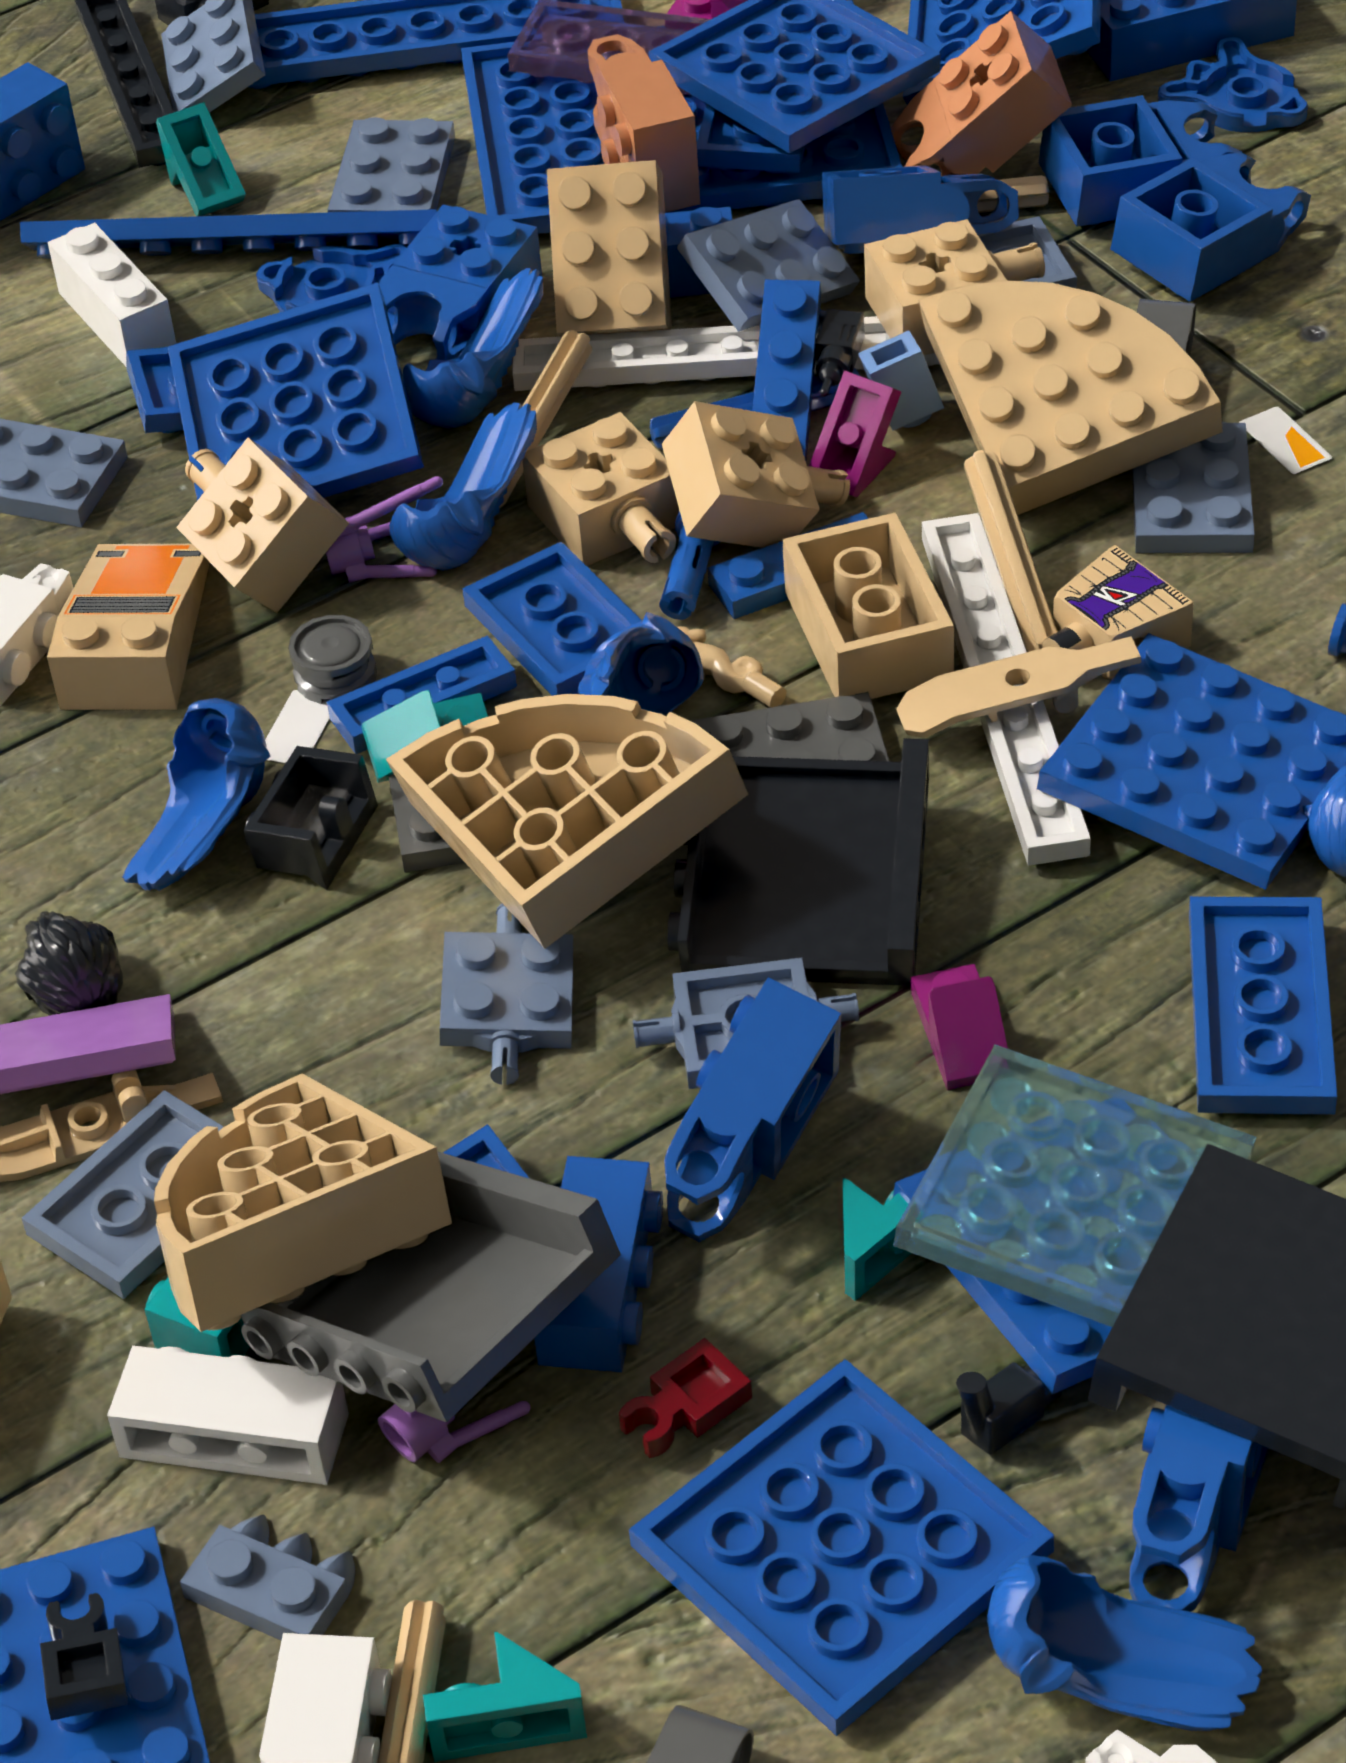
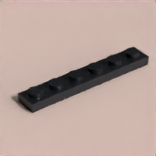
(127, 74)

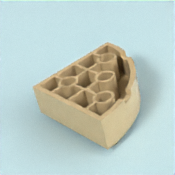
(1065, 384)
(567, 798)
(290, 1198)

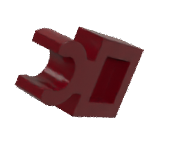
(689, 1391)

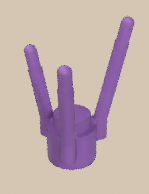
(355, 545)
(418, 1433)

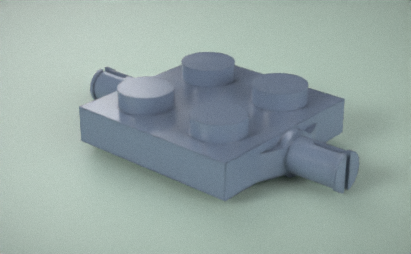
(506, 993)
(709, 1000)

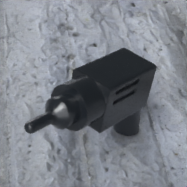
(837, 345)
(1002, 1406)

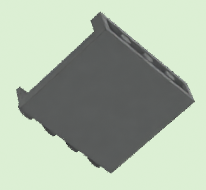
(457, 1308)

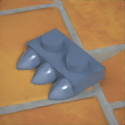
(268, 1585)

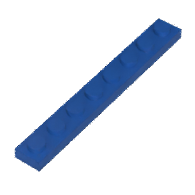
(255, 232)

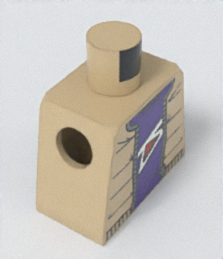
(1116, 601)

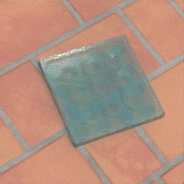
(1056, 1184)

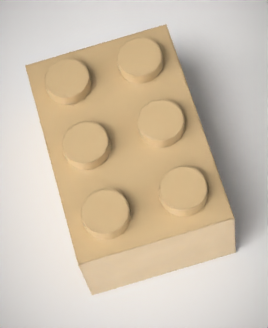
(609, 248)
(868, 607)

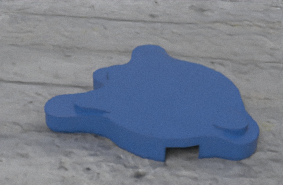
(1241, 89)
(327, 275)

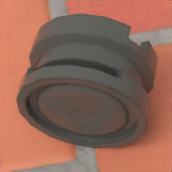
(331, 657)

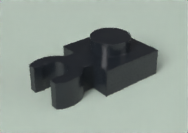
(82, 1663)

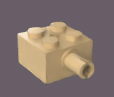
(932, 262)
(745, 476)
(603, 491)
(259, 522)

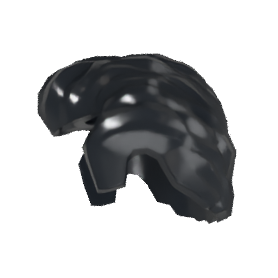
(69, 964)

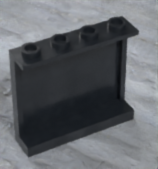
(811, 869)
(1242, 1313)

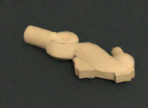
(736, 677)

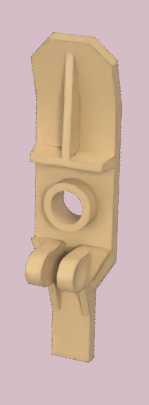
(990, 688)
(60, 1139)

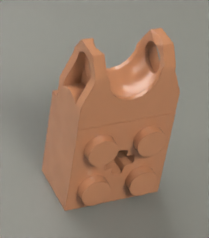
(985, 102)
(644, 117)

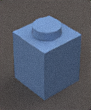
(903, 367)

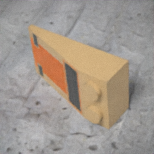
(128, 628)

